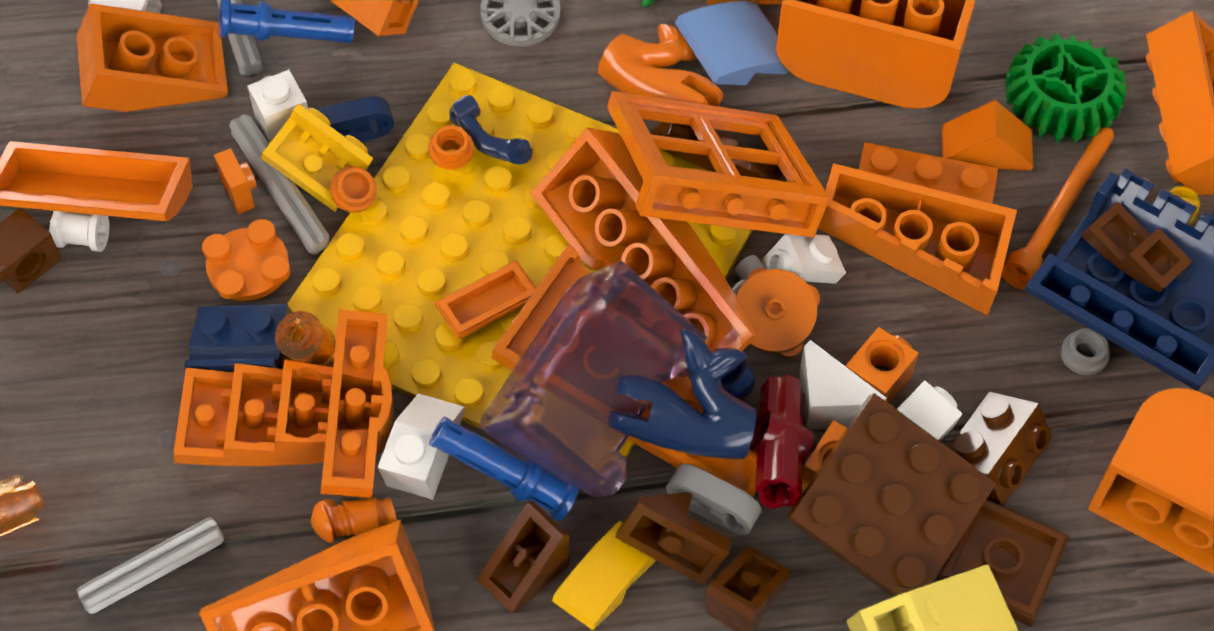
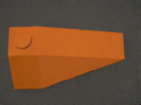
(352, 586)

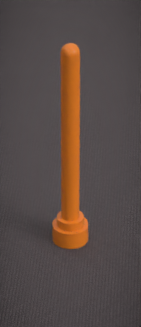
(1025, 261)

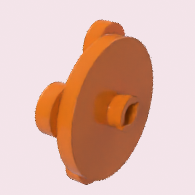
(246, 261)
(779, 309)

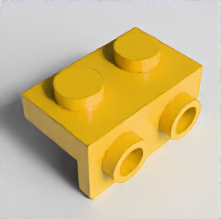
(313, 153)

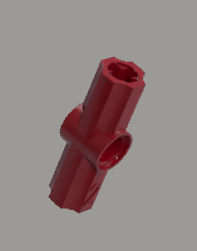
(780, 442)

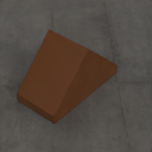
(526, 558)

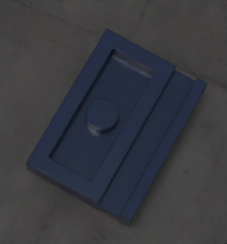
(236, 336)

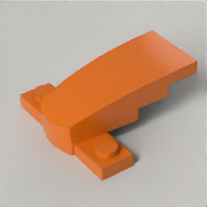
(296, 411)

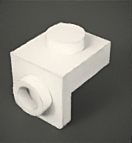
(808, 257)

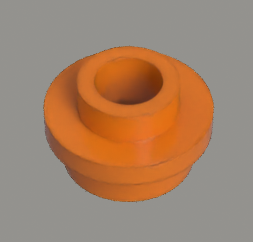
(451, 138)

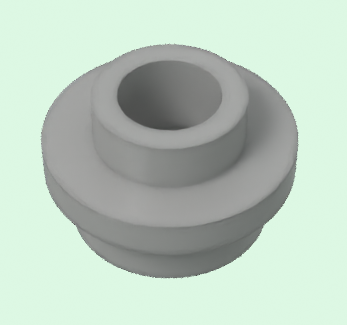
(1089, 342)

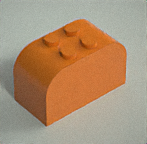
(876, 47)
(1165, 476)

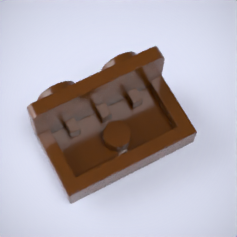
(1003, 441)

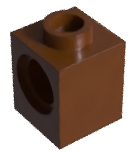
(25, 250)

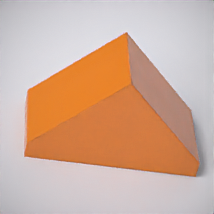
(989, 138)

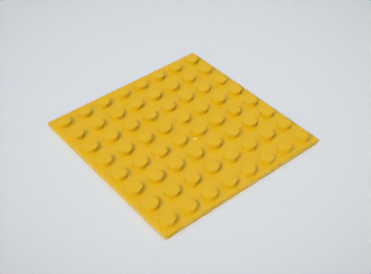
(451, 227)

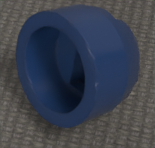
(739, 384)

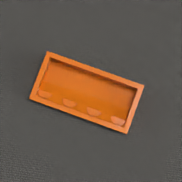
(94, 181)

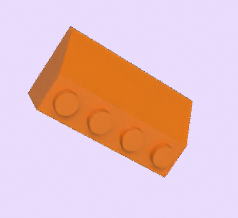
(1184, 91)

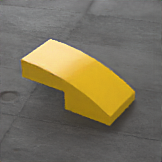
(601, 579)

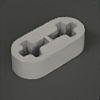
(716, 499)

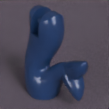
(718, 432)

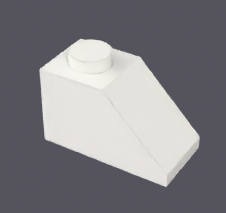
(407, 457)

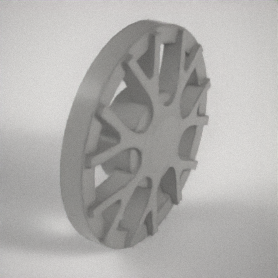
(520, 15)

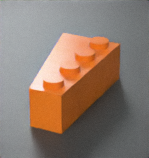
(922, 231)

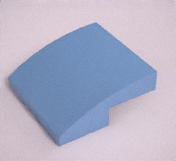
(732, 41)

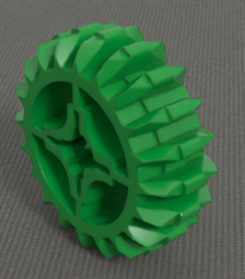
(1056, 80)

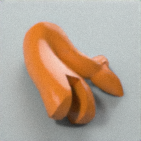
(636, 68)

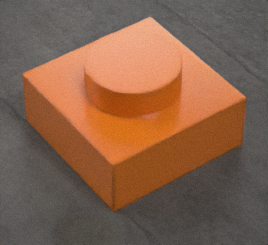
(237, 180)

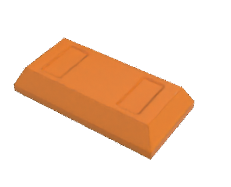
(486, 300)

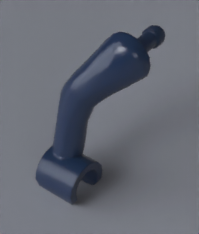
(464, 115)

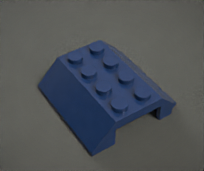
(1163, 327)

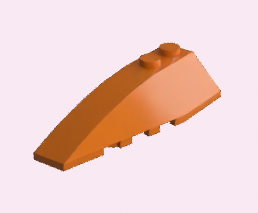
(593, 206)

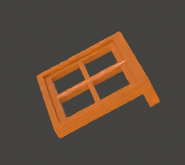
(722, 195)

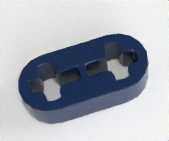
(361, 118)

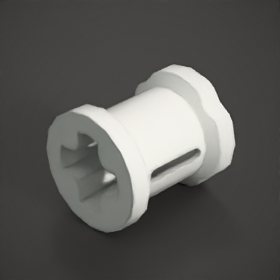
(79, 230)

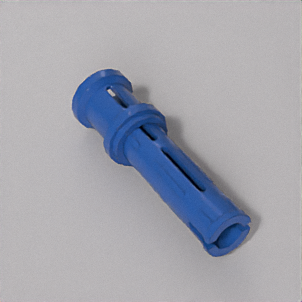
(264, 22)
(521, 476)

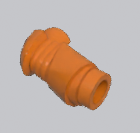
(350, 517)

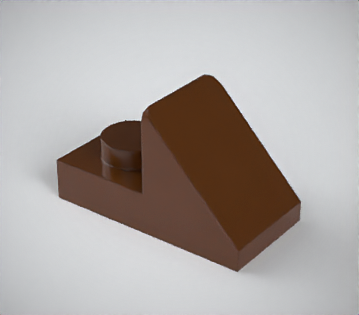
(665, 533)
(745, 590)

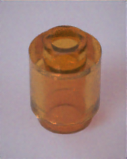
(305, 338)
(18, 503)

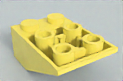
(952, 604)

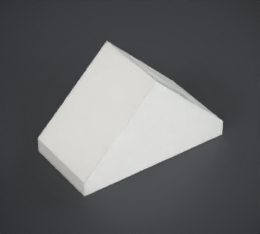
(830, 389)

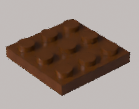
(891, 499)

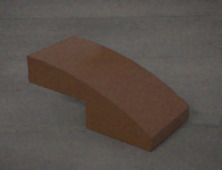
(1127, 245)

